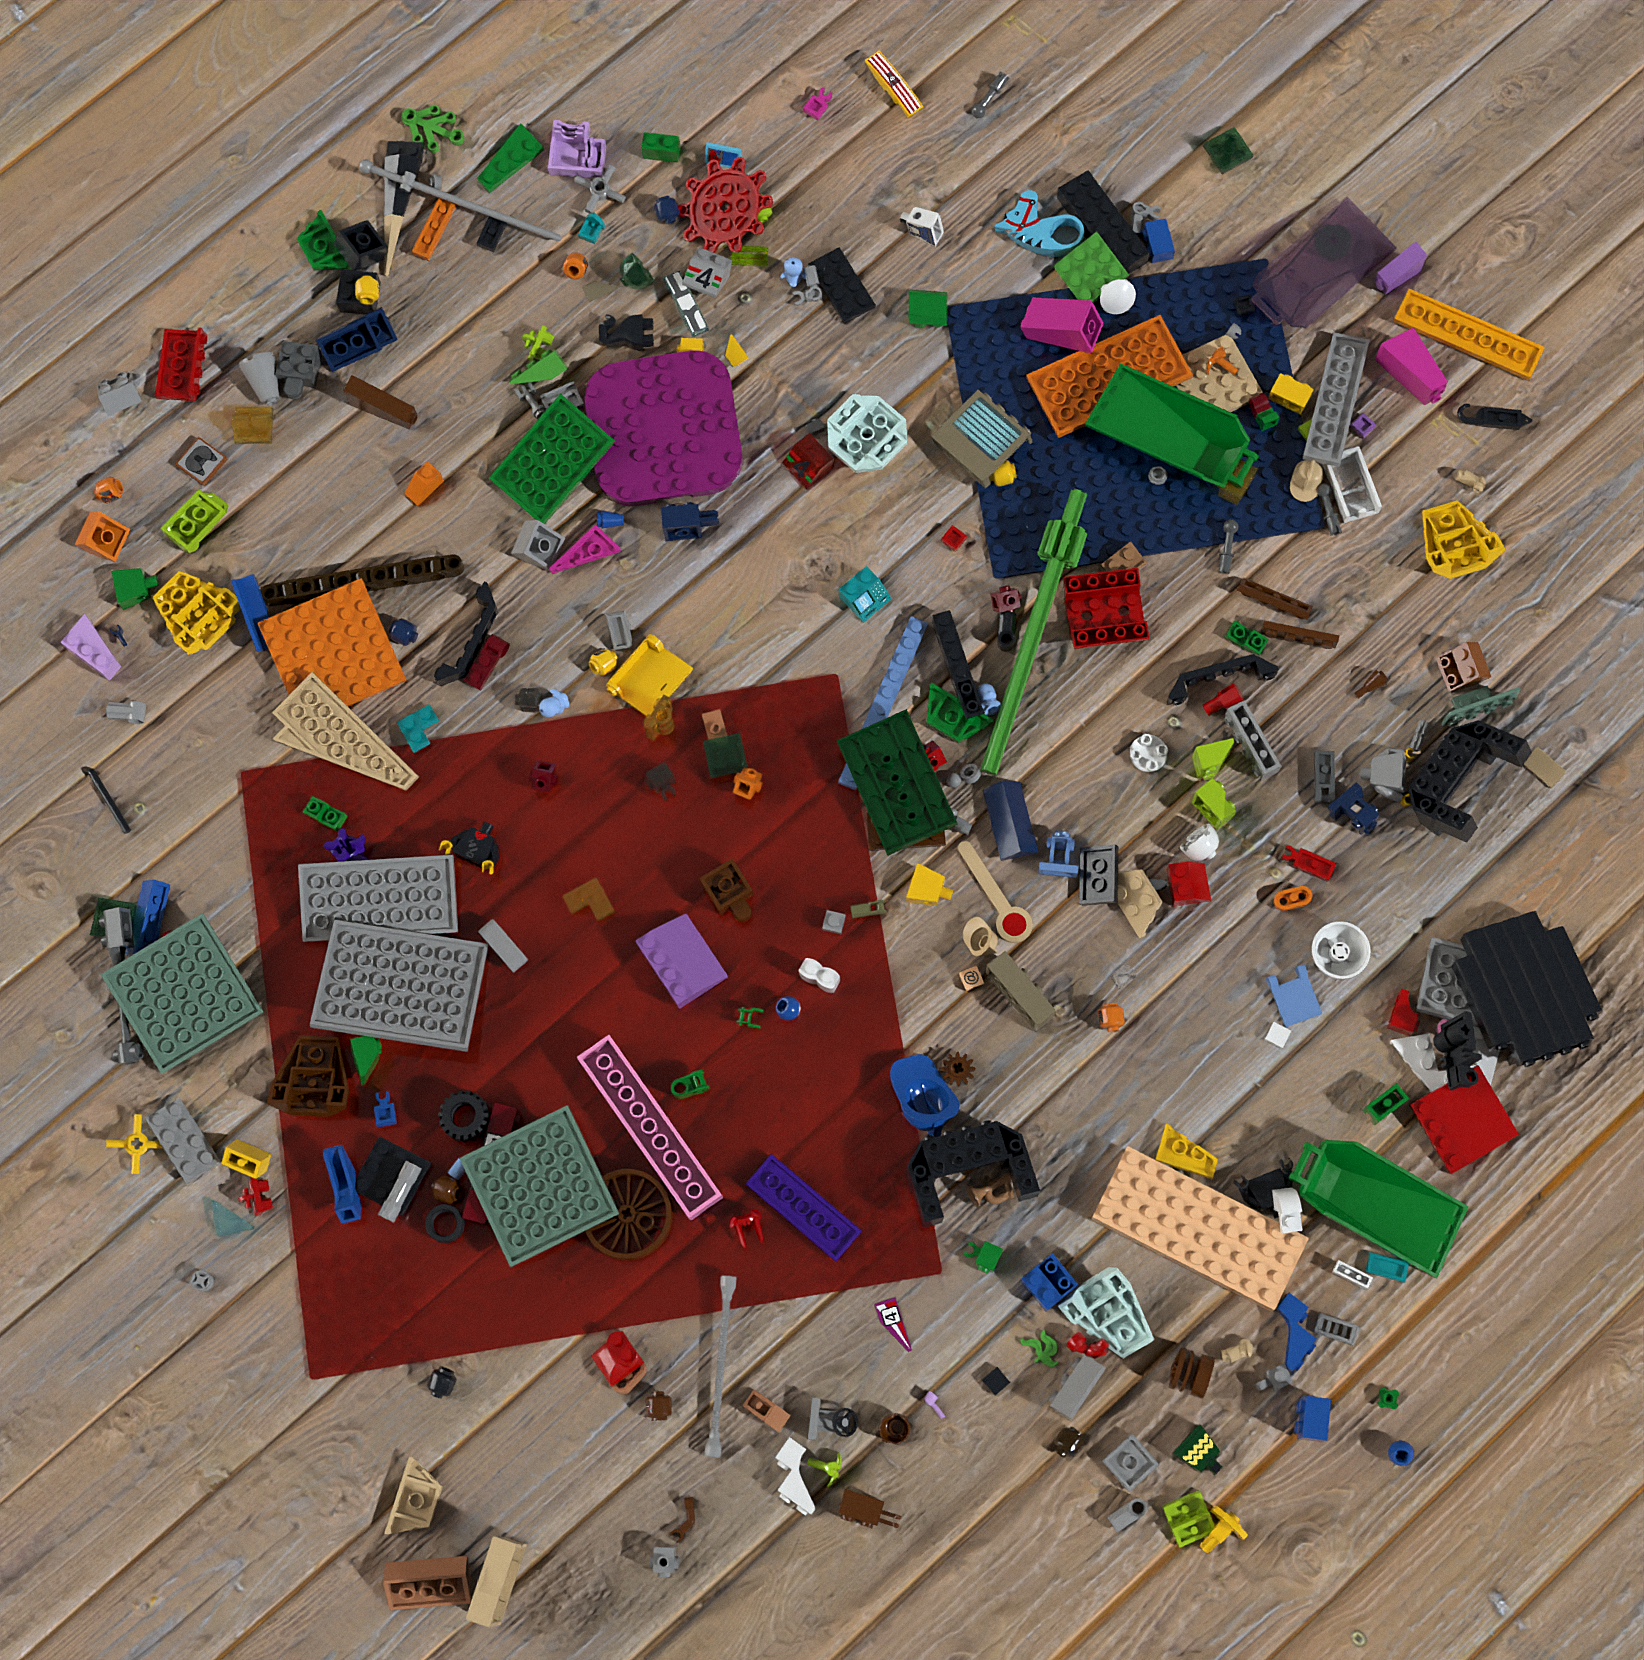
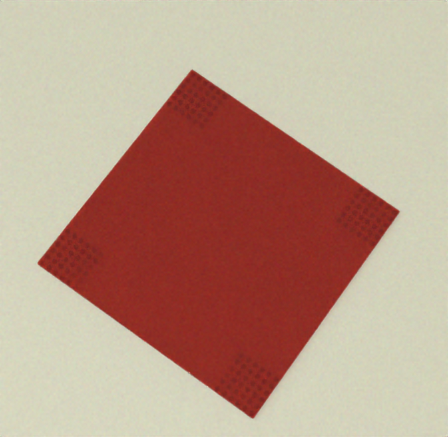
(793, 1089)

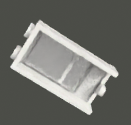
(1353, 486)

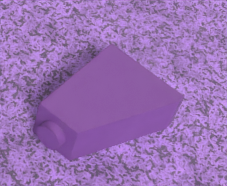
(1401, 268)

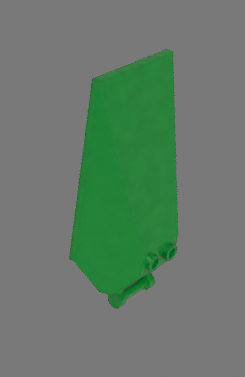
(1173, 427)
(1380, 1202)

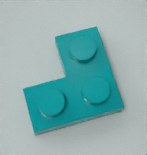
(414, 724)

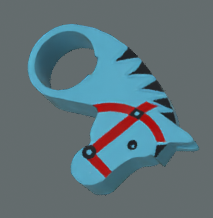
(1035, 233)

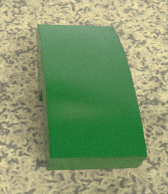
(1245, 638)
(325, 813)

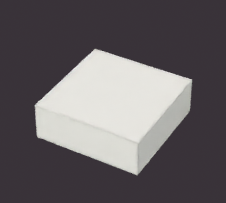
(1277, 1035)

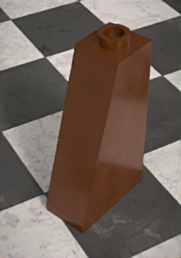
(379, 403)

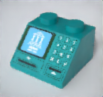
(864, 594)

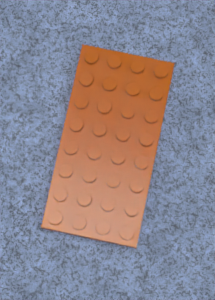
(1075, 383)

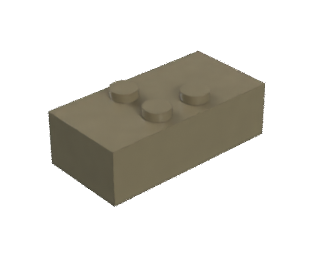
(1020, 991)

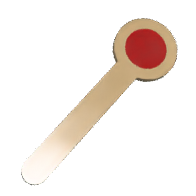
(1013, 922)

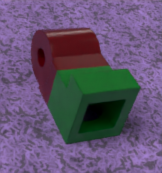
(1263, 411)

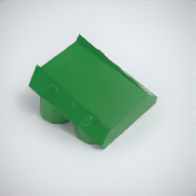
(927, 308)

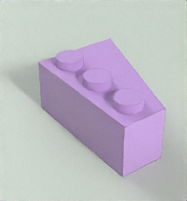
(90, 648)

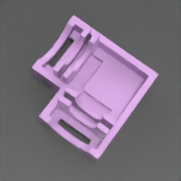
(575, 152)

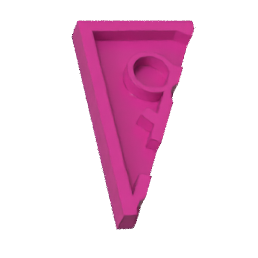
(590, 547)

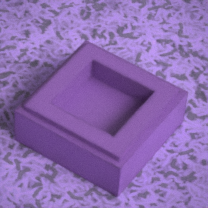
(1362, 425)

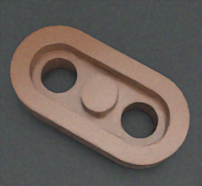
(631, 1380)

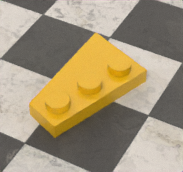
(1183, 1154)

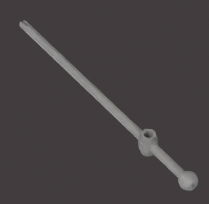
(408, 182)

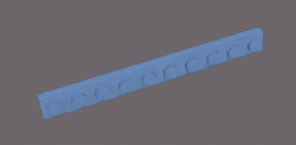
(891, 683)

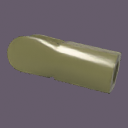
(864, 909)

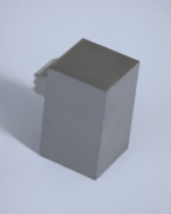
(815, 427)

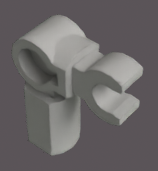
(1142, 211)
(812, 294)

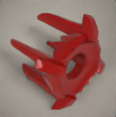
(738, 1221)

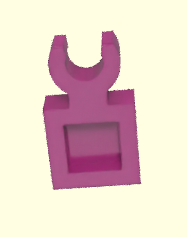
(817, 105)

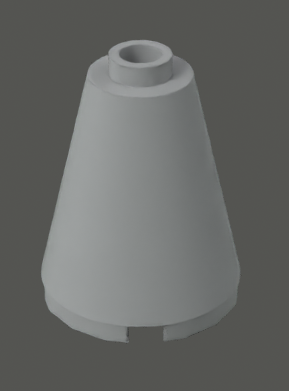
(261, 375)

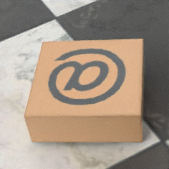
(971, 978)

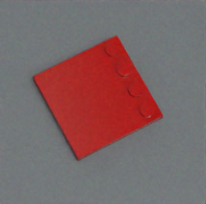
(1464, 1122)

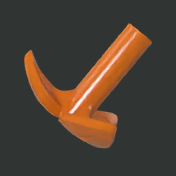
(1217, 357)

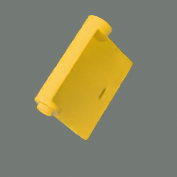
(646, 674)

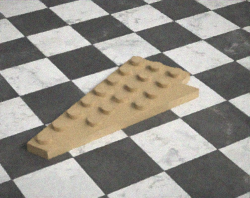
(327, 728)

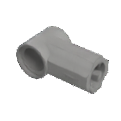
(131, 712)
(1125, 1515)

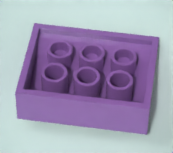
(681, 959)

